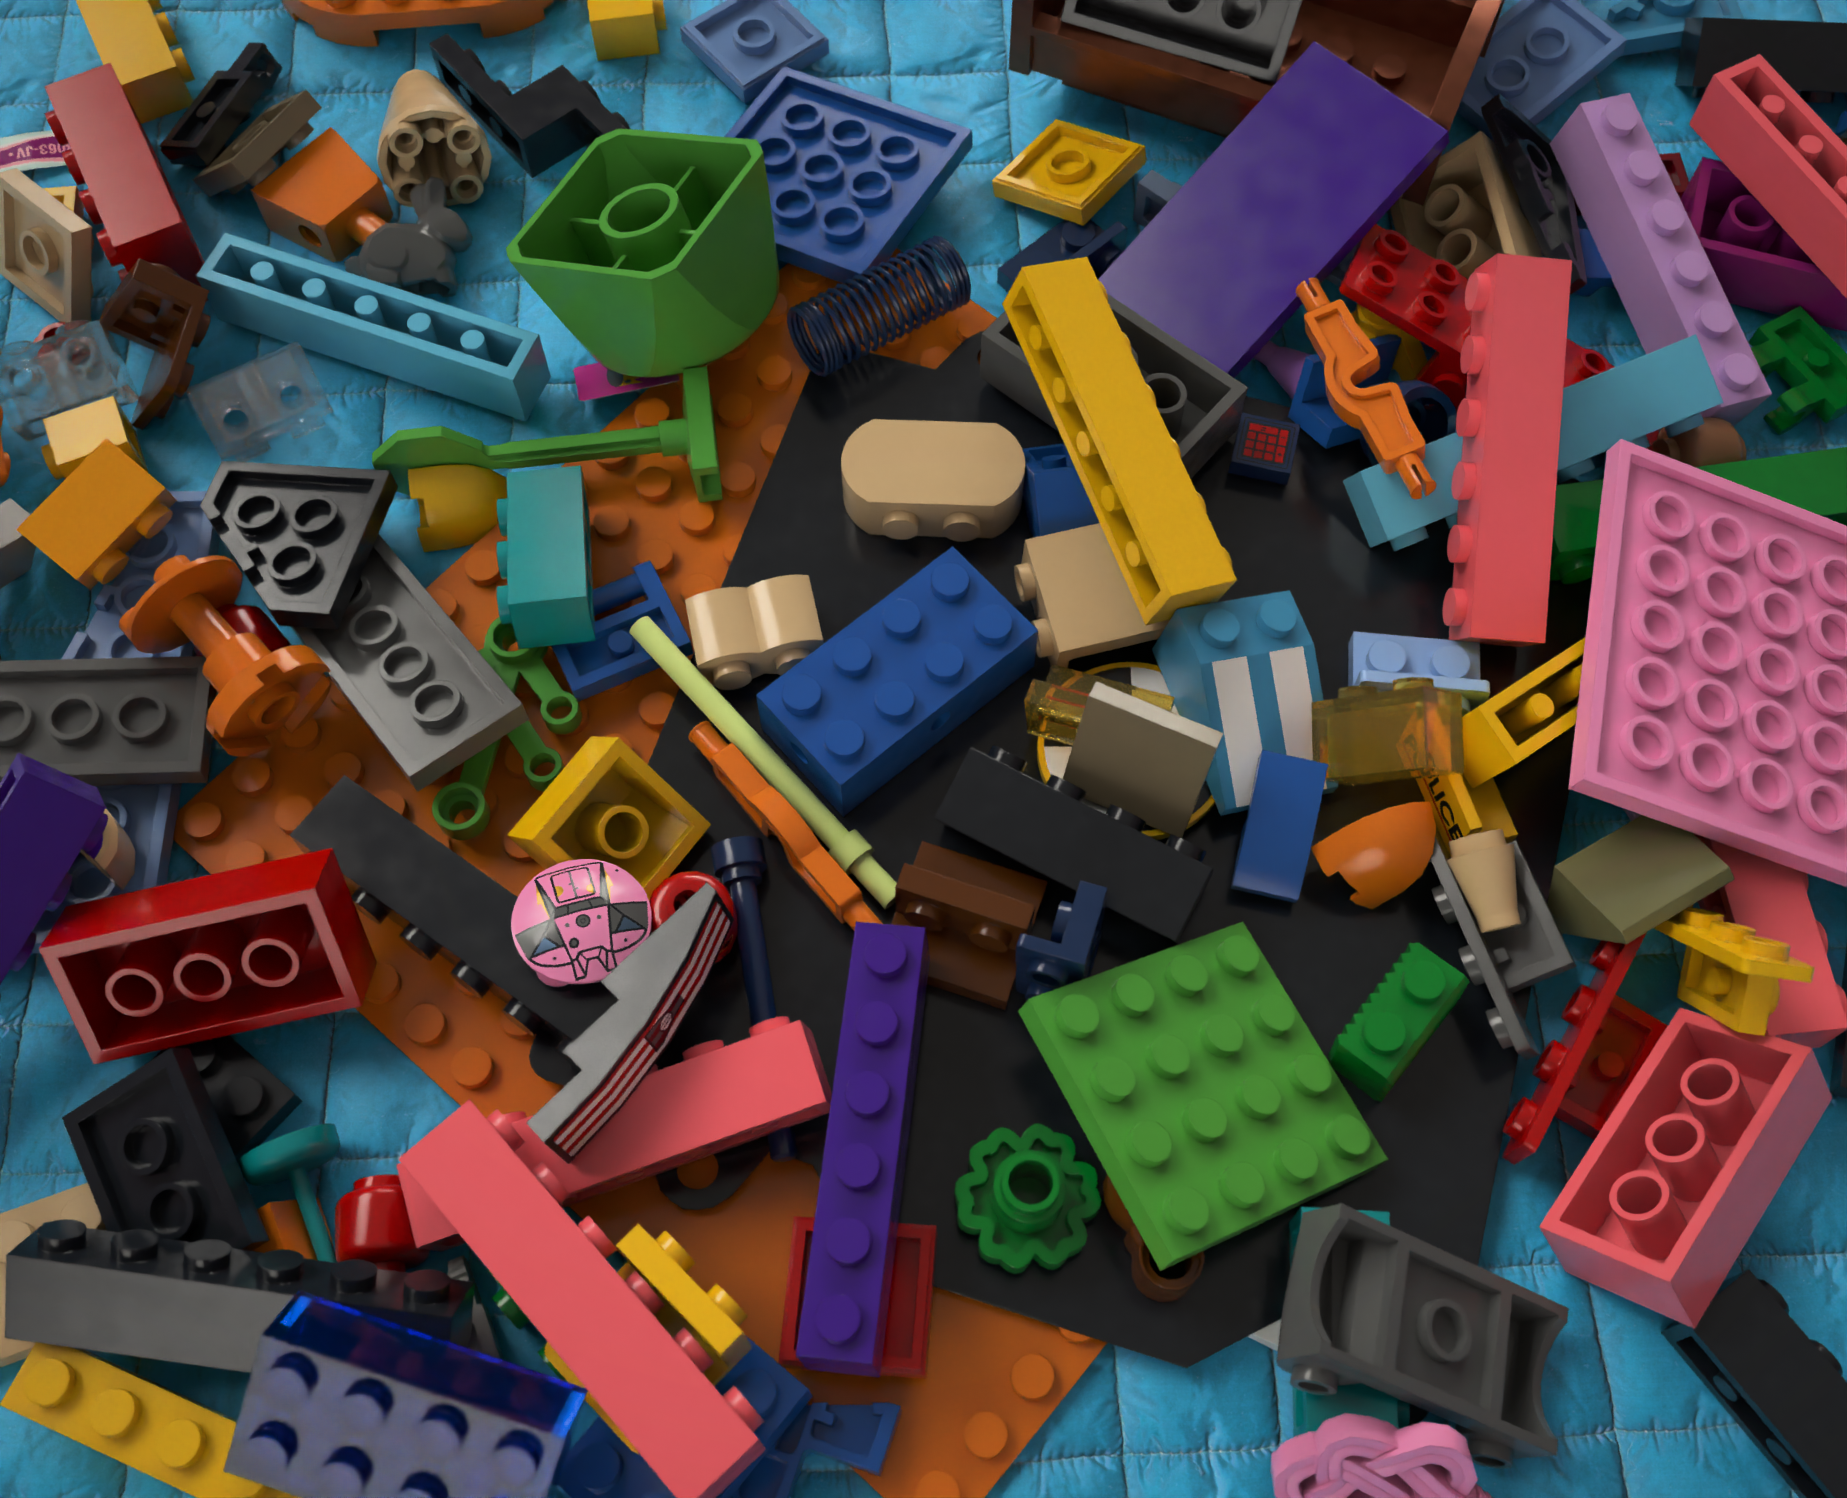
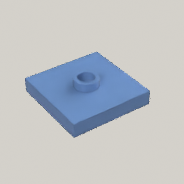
(752, 41)

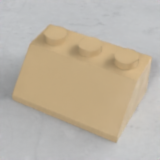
(1468, 210)

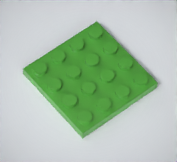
(1201, 1091)

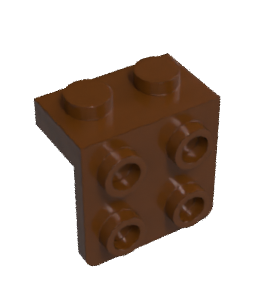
(166, 316)

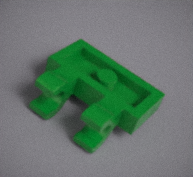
(1808, 363)

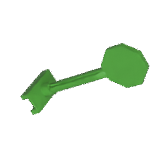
(689, 436)

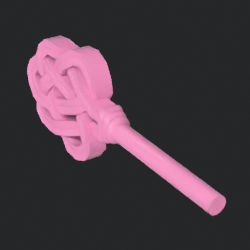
(1375, 1460)

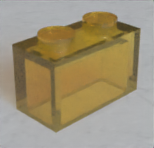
(1389, 733)

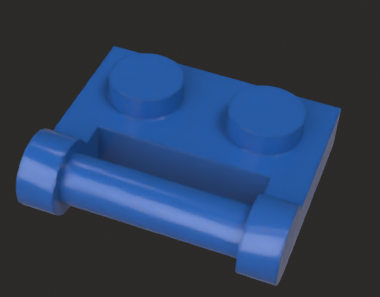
(615, 654)

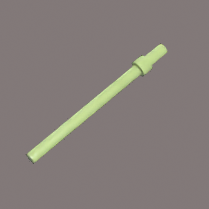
(845, 846)

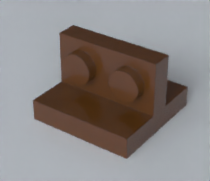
(970, 919)

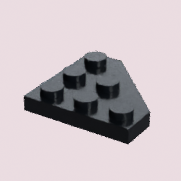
(300, 532)

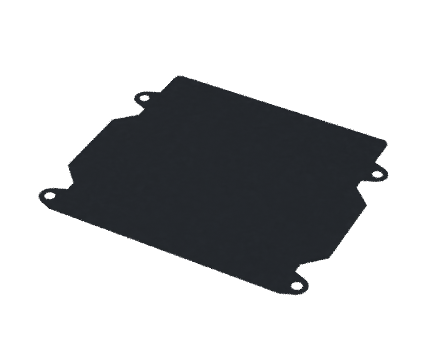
(1328, 953)

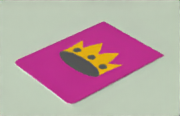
(597, 381)

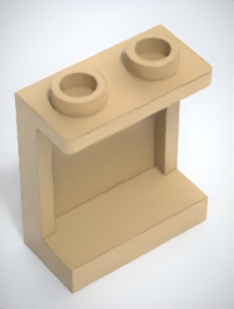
(1079, 596)

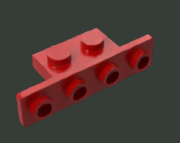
(1592, 1062)

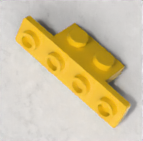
(1731, 970)

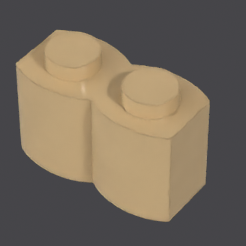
(753, 629)

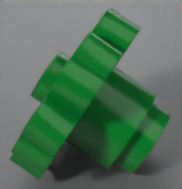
(1027, 1198)

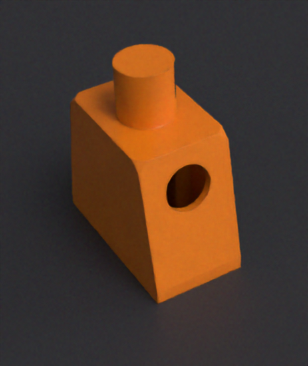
(324, 198)

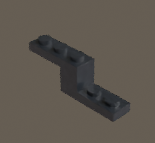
(537, 122)

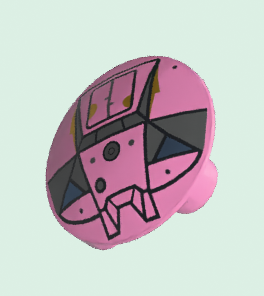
(580, 921)

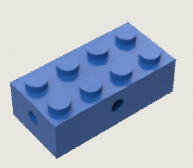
(897, 680)

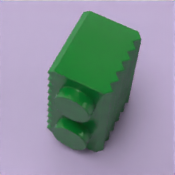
(1397, 1020)

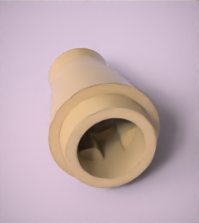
(1487, 878)

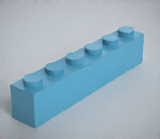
(376, 326)
(1622, 403)

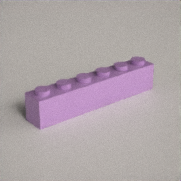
(1654, 247)

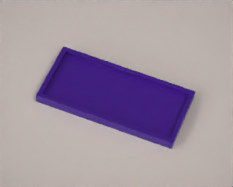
(1274, 209)

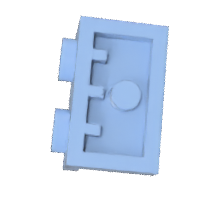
(1451, 663)

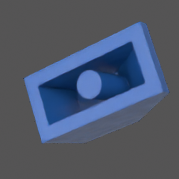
(1054, 492)

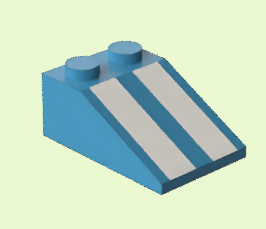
(1246, 674)

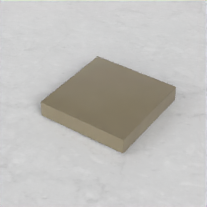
(1141, 758)

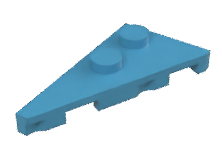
(1660, 23)

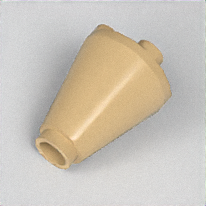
(429, 137)

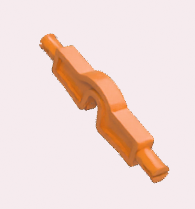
(1374, 410)
(778, 817)

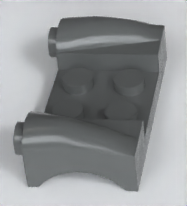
(1421, 1329)

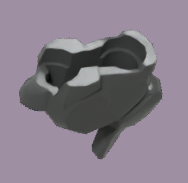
(417, 255)

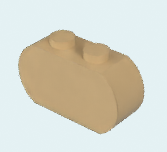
(932, 479)

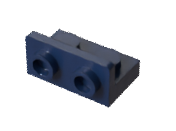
(1068, 242)
(1072, 948)

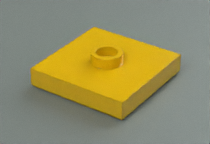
(1069, 171)

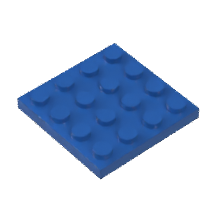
(846, 170)

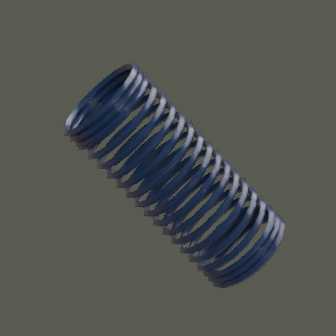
(822, 327)

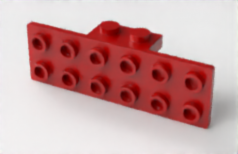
(1429, 303)

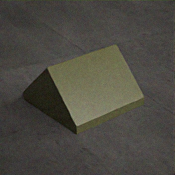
(1633, 881)

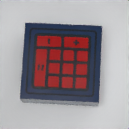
(1264, 448)

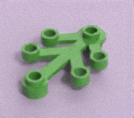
(476, 771)

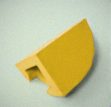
(455, 504)

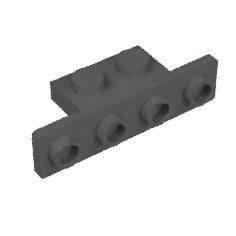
(1509, 956)

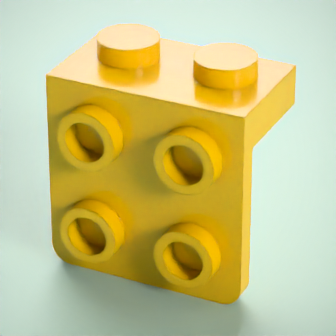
(708, 1316)

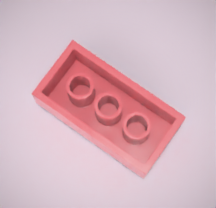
(1687, 1165)

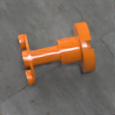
(253, 685)

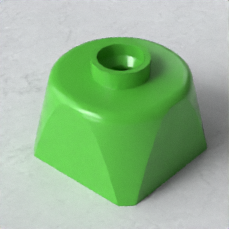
(656, 249)

